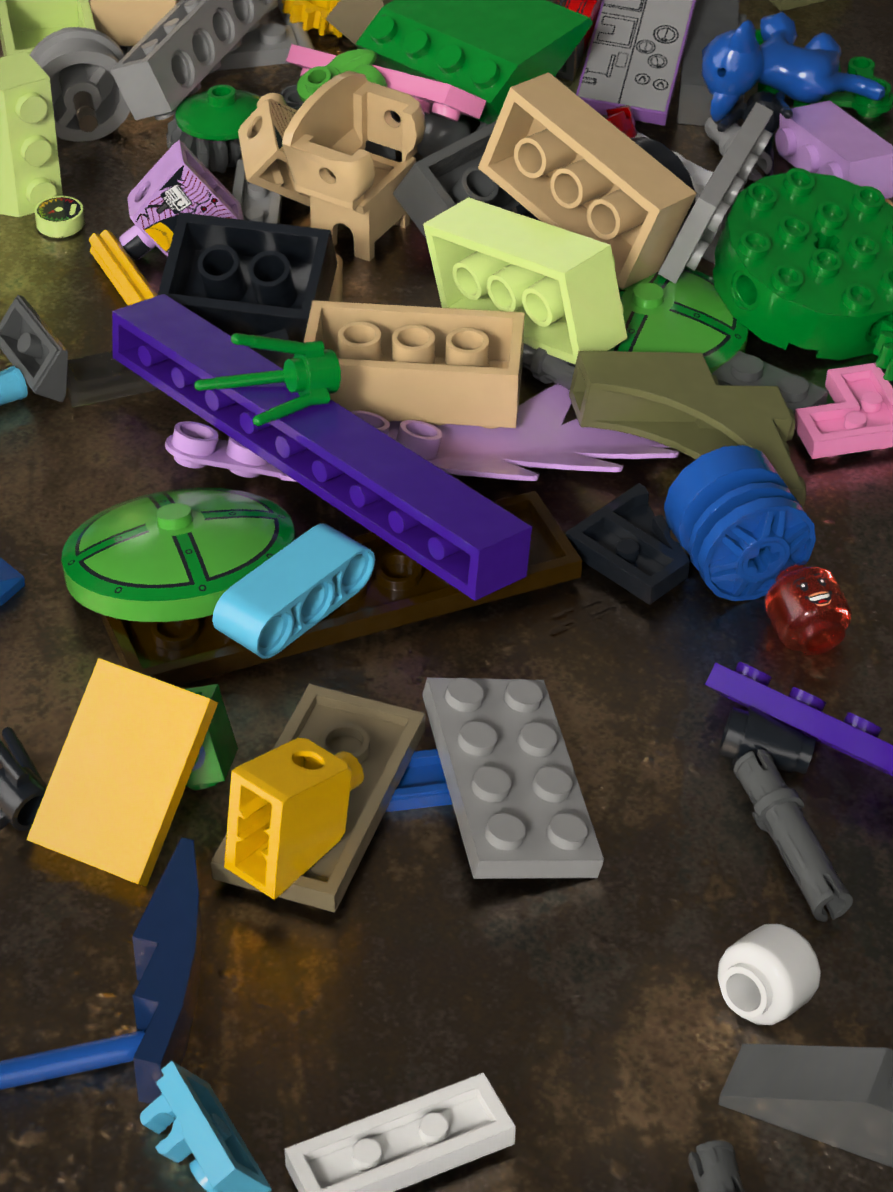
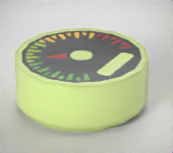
(59, 216)

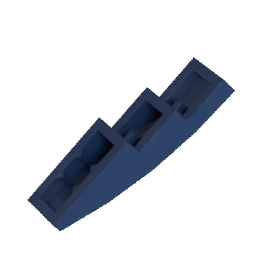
(168, 969)

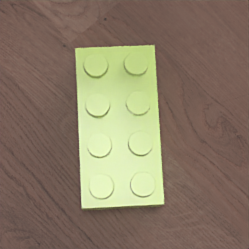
(520, 264)

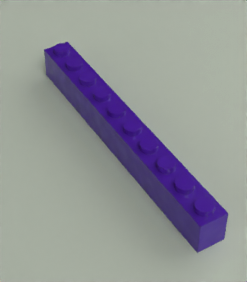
(328, 451)

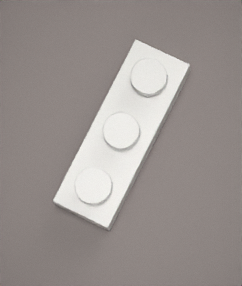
(405, 1142)

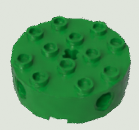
(808, 263)

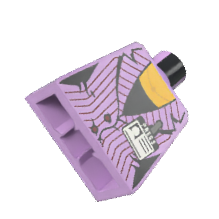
(173, 186)

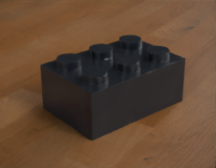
(249, 273)

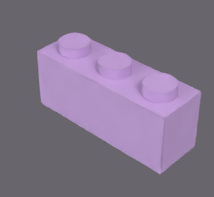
(836, 144)

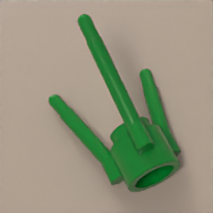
(310, 373)

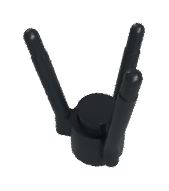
(773, 102)
(19, 784)

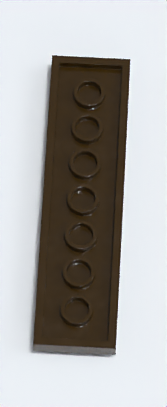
(393, 596)

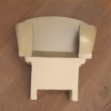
(331, 163)

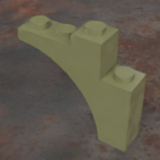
(682, 406)

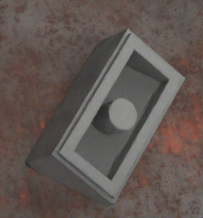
(34, 350)

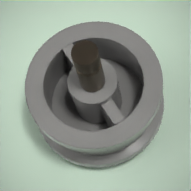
(82, 86)

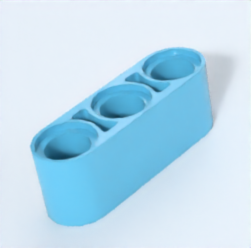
(293, 590)

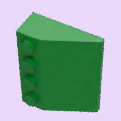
(475, 43)

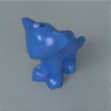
(807, 74)

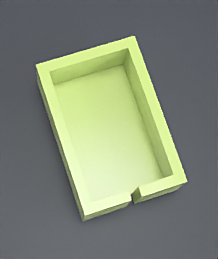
(30, 21)

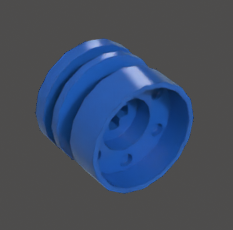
(738, 521)

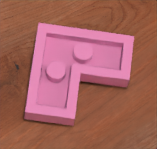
(856, 420)

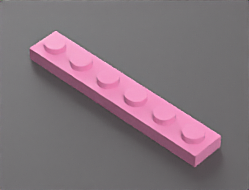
(433, 95)

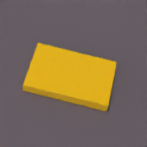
(122, 771)

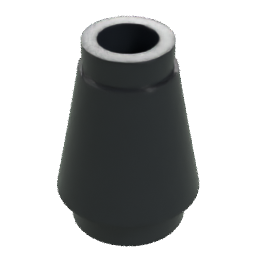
(756, 730)

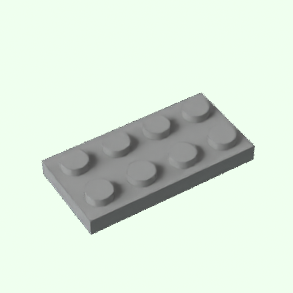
(718, 194)
(511, 779)

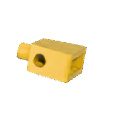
(287, 812)

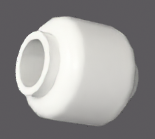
(769, 974)

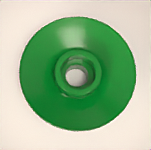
(216, 113)

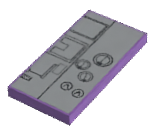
(636, 56)

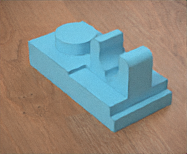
(202, 1129)

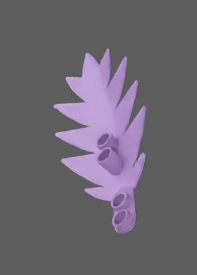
(456, 449)

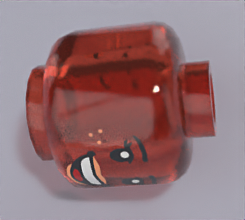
(808, 609)

